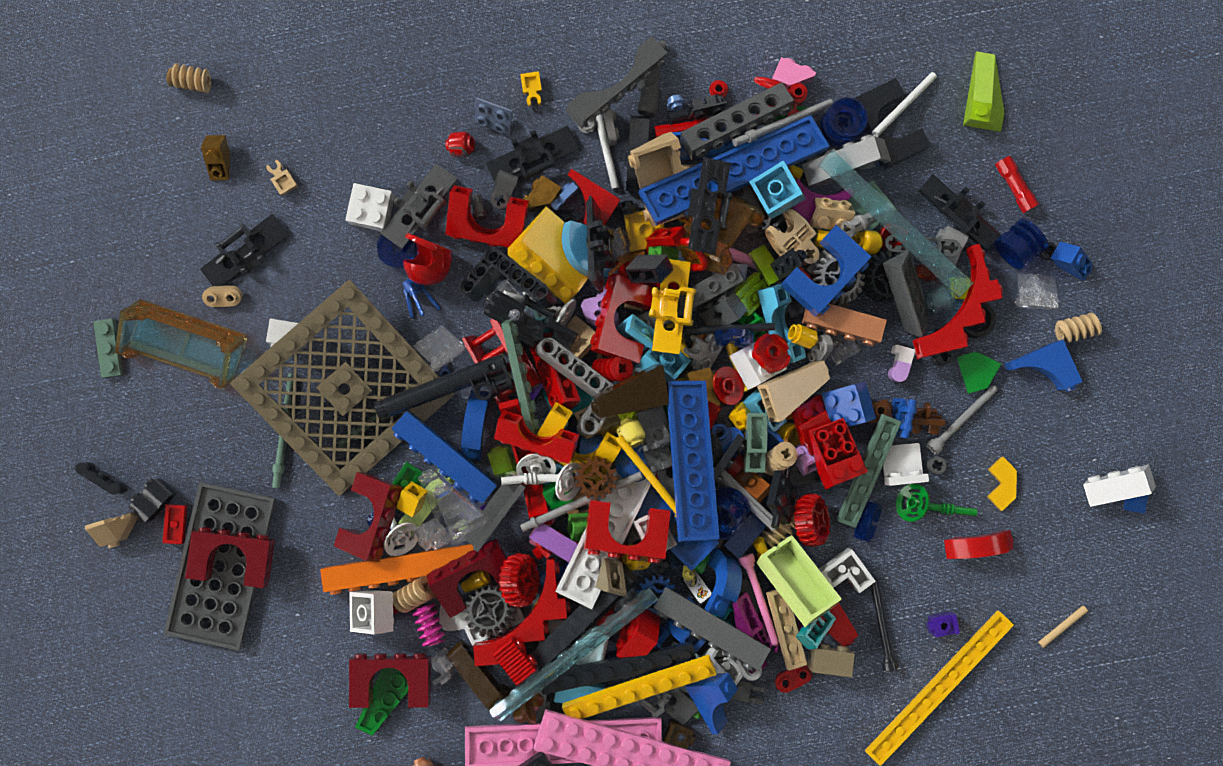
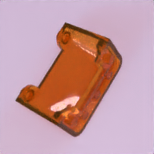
(739, 214)

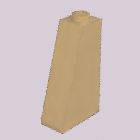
(791, 389)

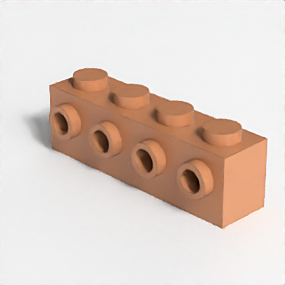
(847, 323)

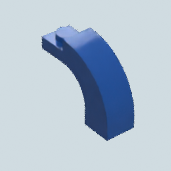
(474, 426)
(727, 582)

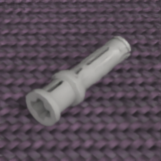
(855, 225)

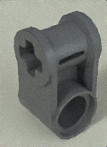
(504, 186)

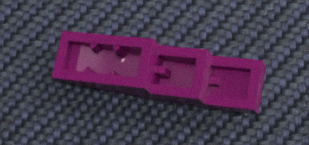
(747, 619)

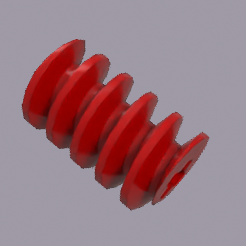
(613, 368)

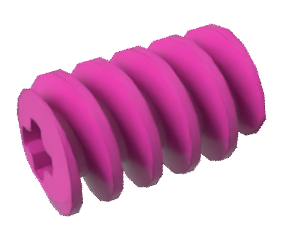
(429, 625)

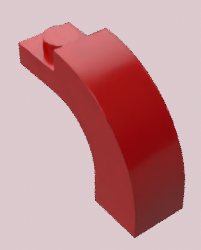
(979, 546)

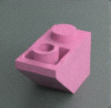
(791, 73)

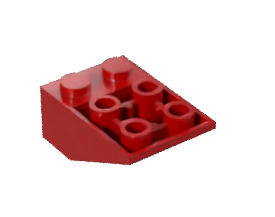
(836, 454)

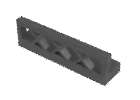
(495, 511)

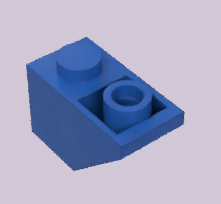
(1072, 260)

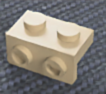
(831, 213)

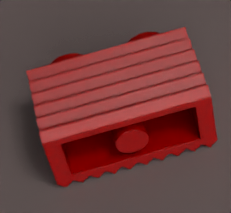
(515, 661)

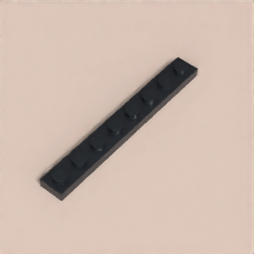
(620, 668)

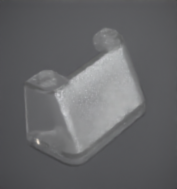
(450, 502)

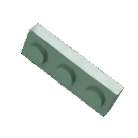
(106, 338)

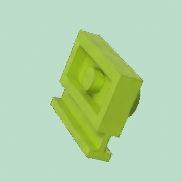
(748, 292)

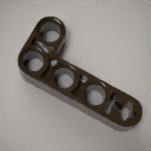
(477, 677)

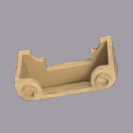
(656, 162)

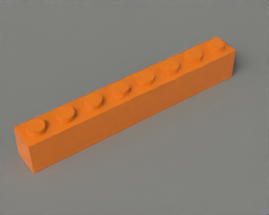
(388, 570)

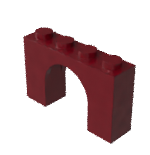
(384, 499)
(257, 552)
(446, 578)
(415, 669)

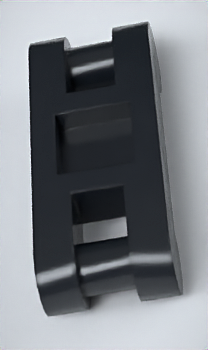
(100, 478)

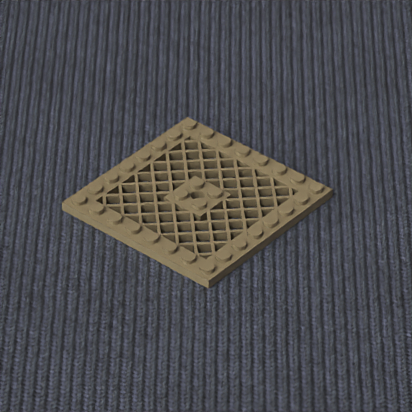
(249, 386)

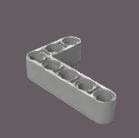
(583, 381)

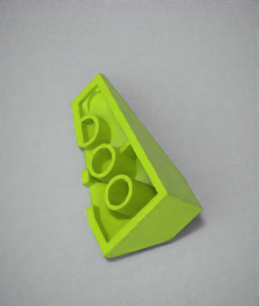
(984, 99)

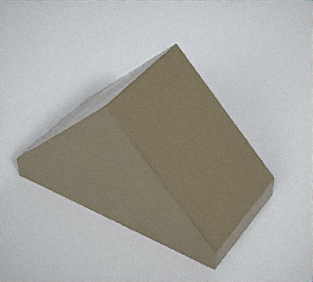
(611, 577)

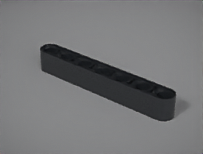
(579, 623)

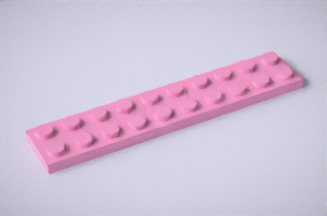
(515, 742)
(609, 746)

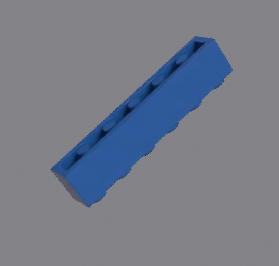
(444, 456)

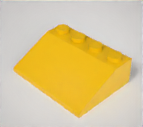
(542, 255)

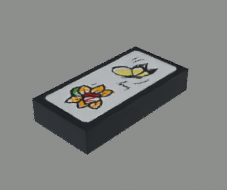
(698, 589)

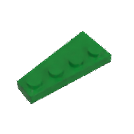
(387, 693)

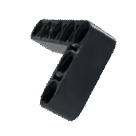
(494, 265)

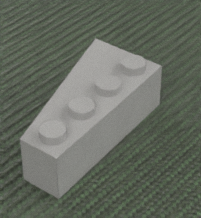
(857, 155)

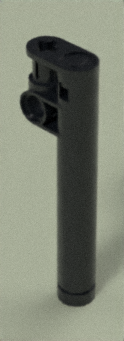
(485, 373)

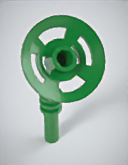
(923, 507)

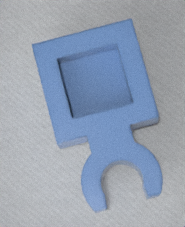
(568, 192)

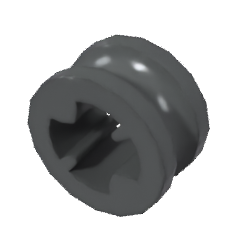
(933, 470)

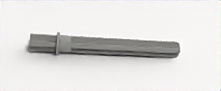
(761, 512)

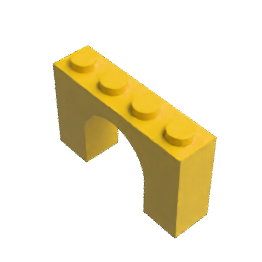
(557, 420)

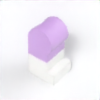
(901, 364)

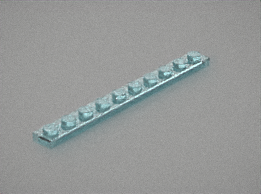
(895, 223)
(568, 658)

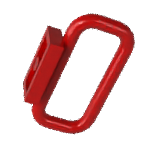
(674, 237)

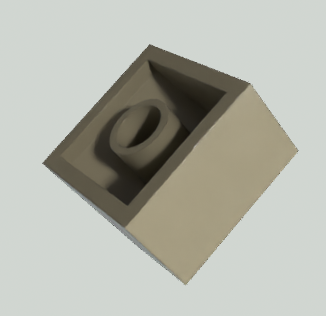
(831, 661)

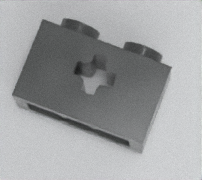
(723, 311)

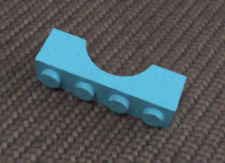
(774, 303)

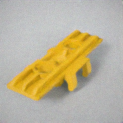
(665, 308)

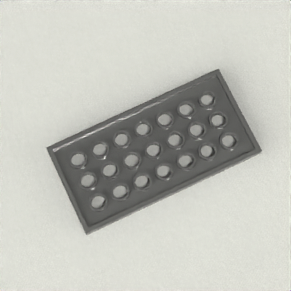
(243, 600)

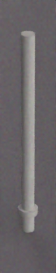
(534, 522)

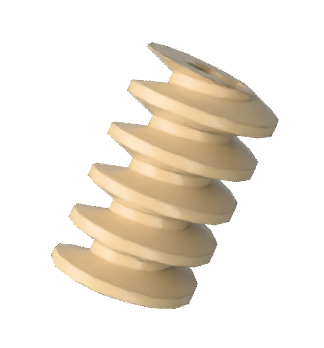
(189, 79)
(1078, 327)
(780, 458)
(773, 537)
(412, 595)

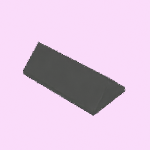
(907, 293)

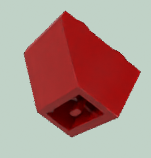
(638, 635)

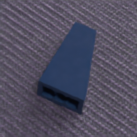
(747, 533)

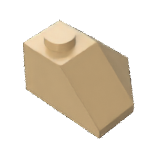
(112, 530)

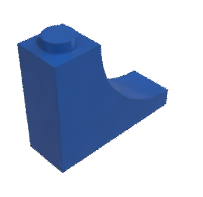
(1053, 362)
(709, 699)

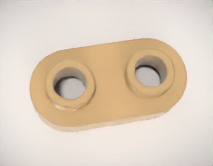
(221, 297)

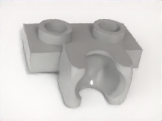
(703, 352)

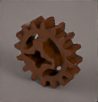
(596, 468)

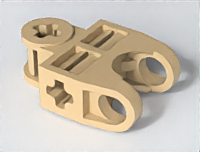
(795, 237)

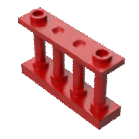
(474, 348)

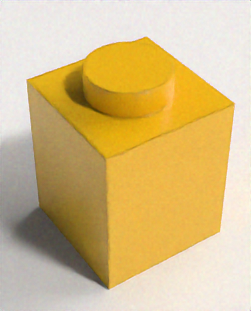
(412, 499)

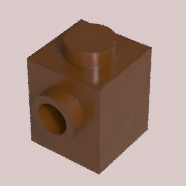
(881, 407)

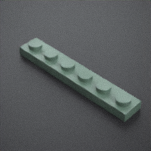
(519, 370)
(873, 460)

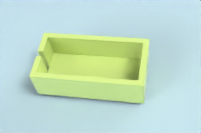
(798, 581)

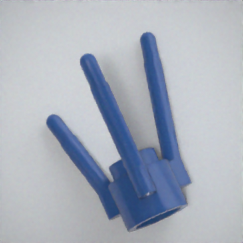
(413, 290)

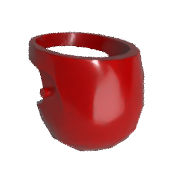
(430, 264)

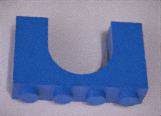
(850, 259)

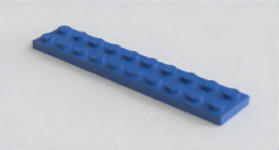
(788, 144)

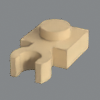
(282, 180)

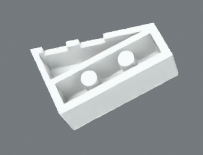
(1119, 485)

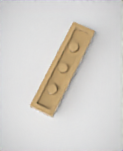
(786, 631)

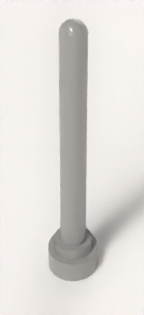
(936, 445)

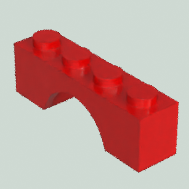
(513, 430)

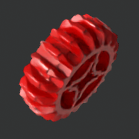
(812, 520)
(519, 580)

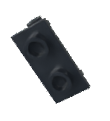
(713, 106)
(788, 262)

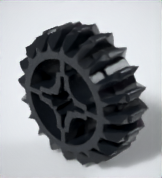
(884, 291)

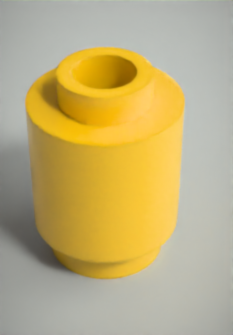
(802, 336)

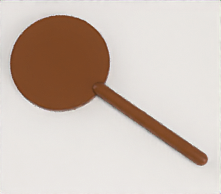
(628, 257)

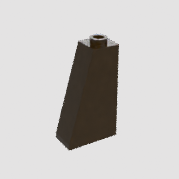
(635, 393)

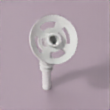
(562, 315)
(536, 464)
(564, 478)
(400, 538)

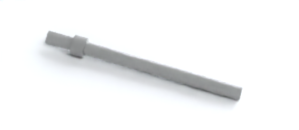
(752, 135)

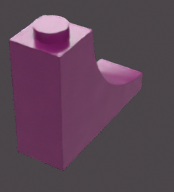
(807, 207)

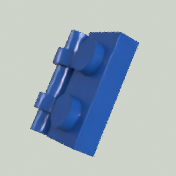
(904, 411)

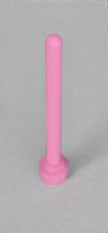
(747, 562)

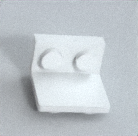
(904, 465)

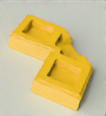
(1006, 491)

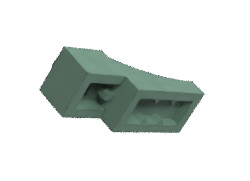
(755, 442)

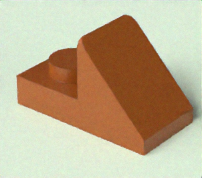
(753, 484)

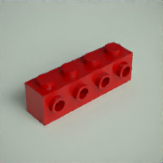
(556, 385)

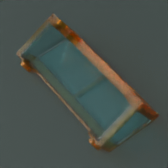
(180, 341)

